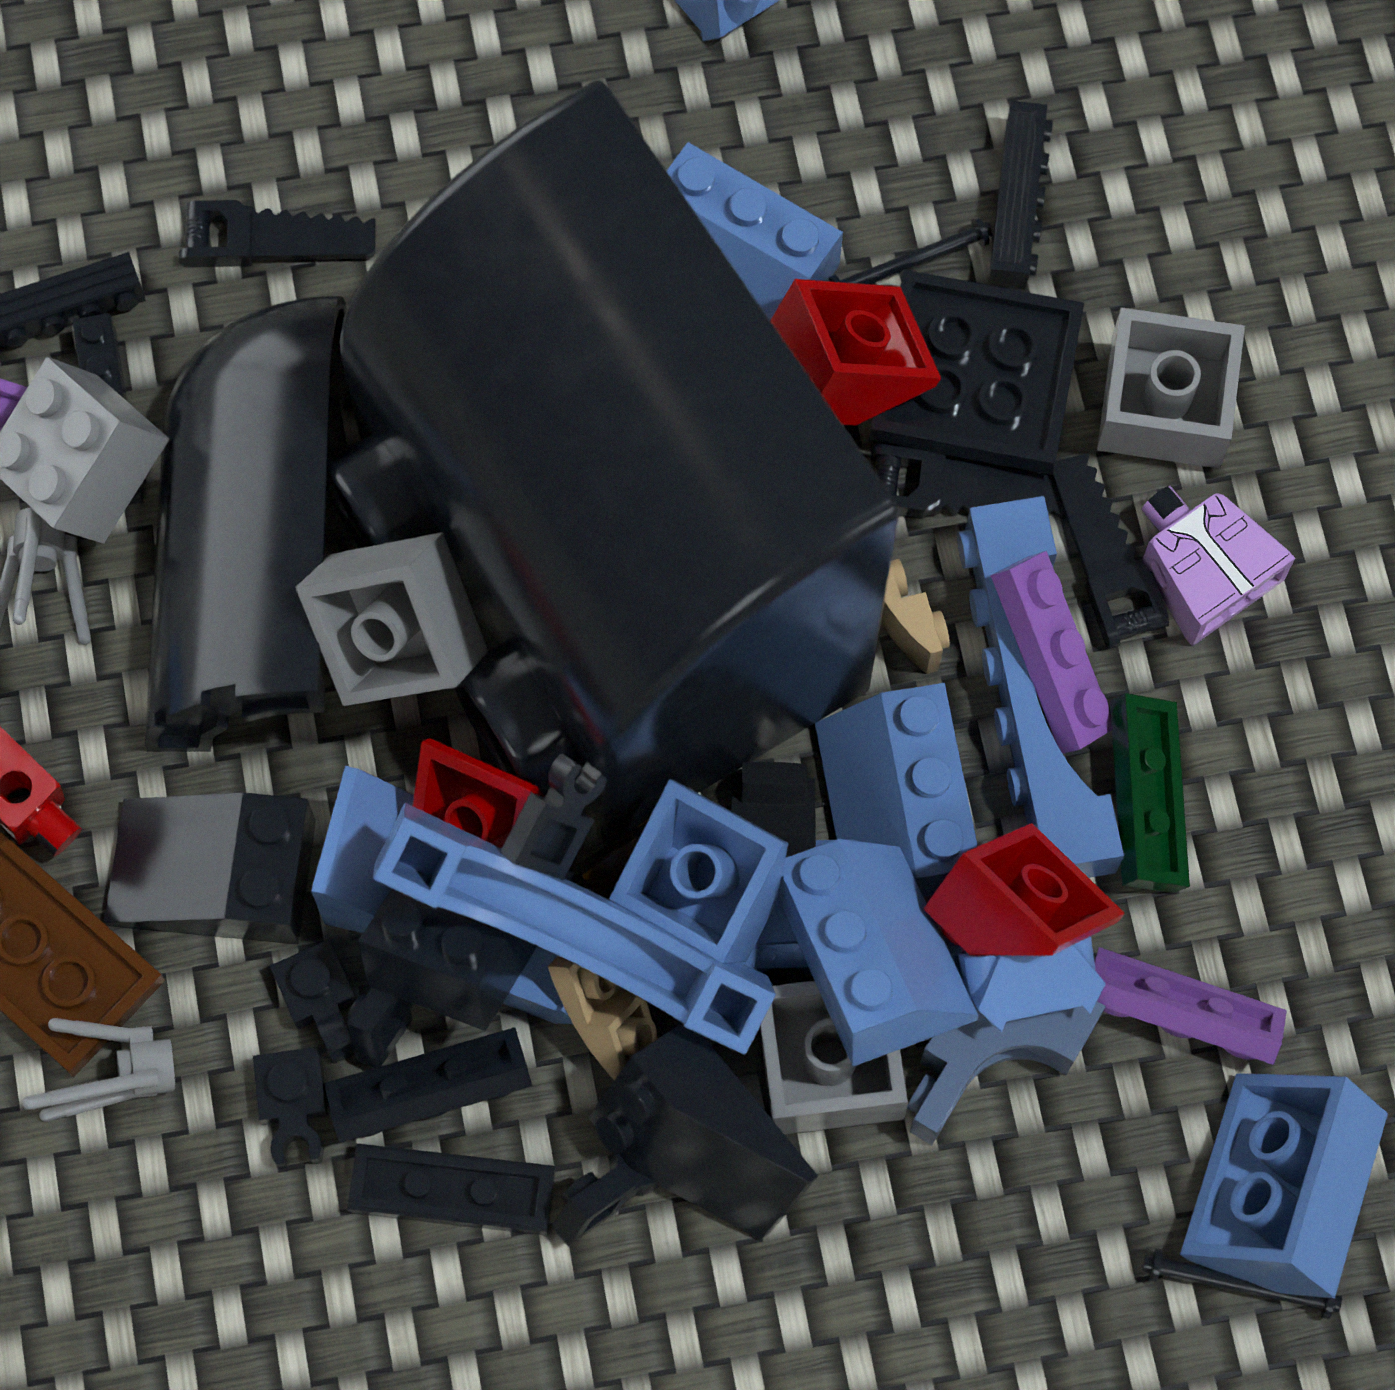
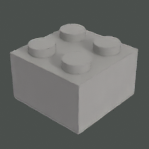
(1171, 388)
(76, 450)
(392, 619)
(810, 1072)

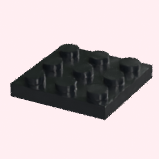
(1001, 371)

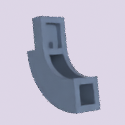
(972, 1048)

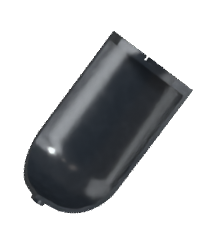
(241, 525)

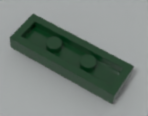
(1149, 793)

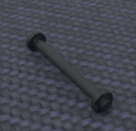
(978, 233)
(1159, 1266)

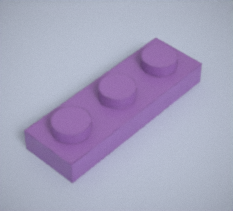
(1053, 652)
(1190, 1007)

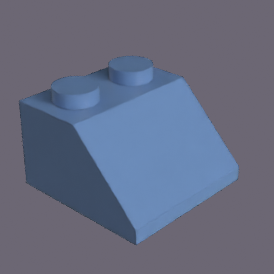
(355, 836)
(703, 875)

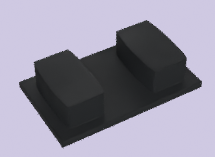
(778, 801)

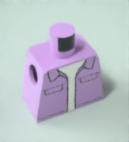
(1210, 560)

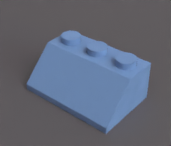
(756, 228)
(899, 779)
(872, 947)
(1286, 1182)

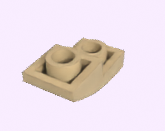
(912, 623)
(605, 1015)

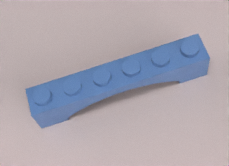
(1042, 777)
(474, 879)

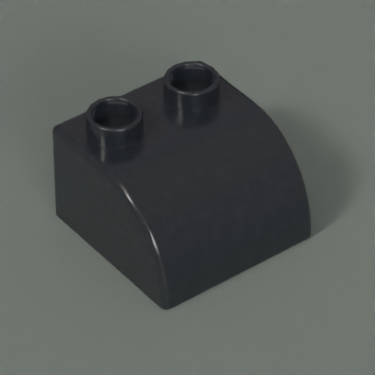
(620, 464)

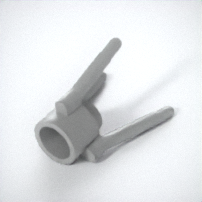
(38, 548)
(141, 1071)

